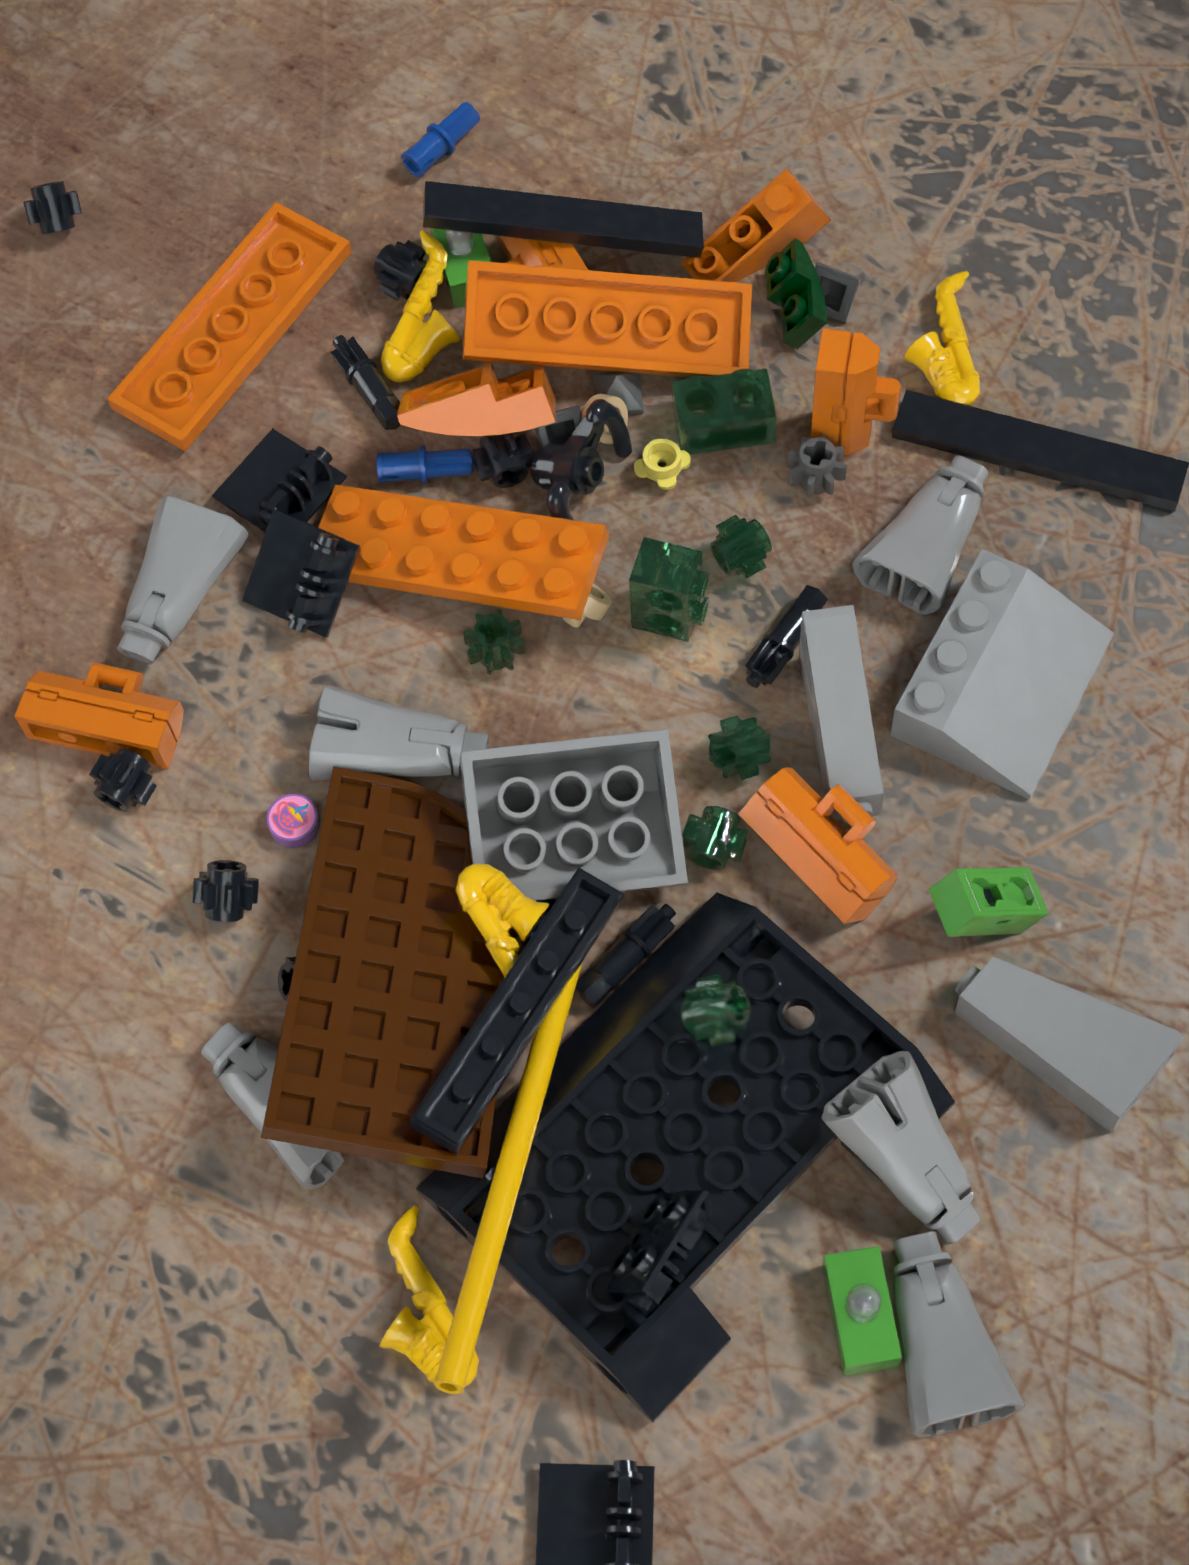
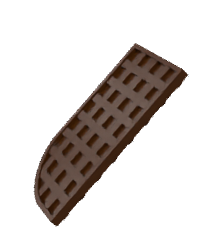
(381, 978)

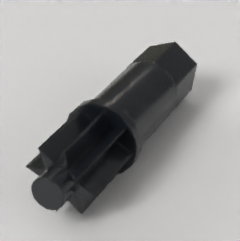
(367, 380)
(780, 644)
(626, 954)

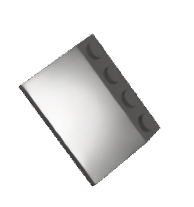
(1001, 676)
(573, 806)

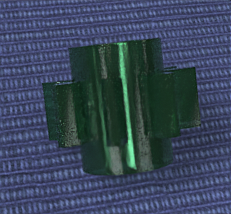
(741, 546)
(482, 646)
(739, 747)
(714, 837)
(715, 1010)

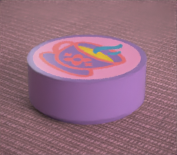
(293, 820)

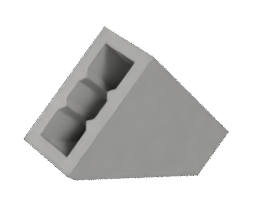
(840, 705)
(1068, 1039)

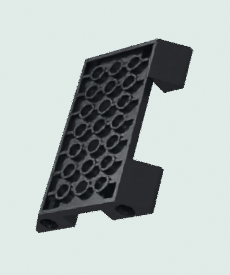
(638, 1090)

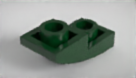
(797, 289)

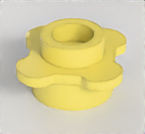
(662, 451)

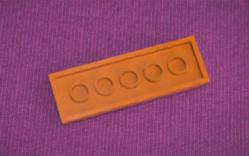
(605, 320)
(229, 326)
(468, 551)

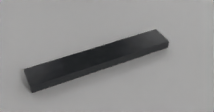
(562, 219)
(1040, 450)
(515, 1012)

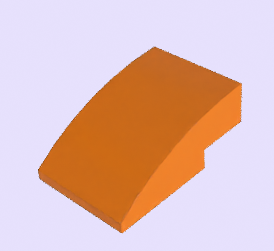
(480, 403)

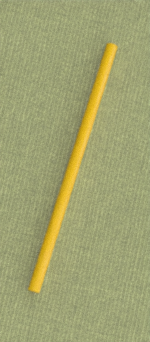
(502, 1198)

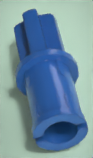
(439, 140)
(422, 465)

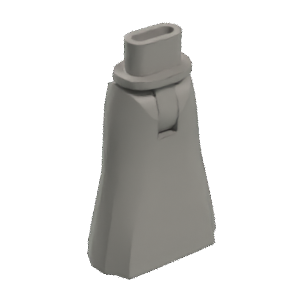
(925, 539)
(181, 563)
(385, 738)
(246, 1072)
(898, 1135)
(945, 1344)

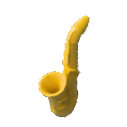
(413, 340)
(948, 368)
(496, 908)
(423, 1338)

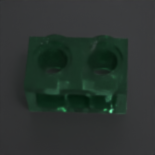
(726, 422)
(668, 589)

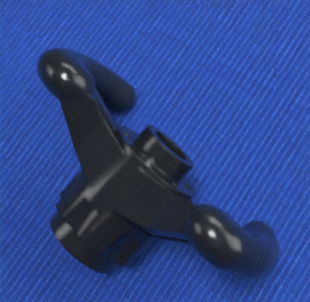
(576, 464)

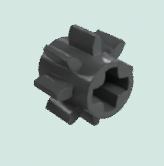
(816, 465)

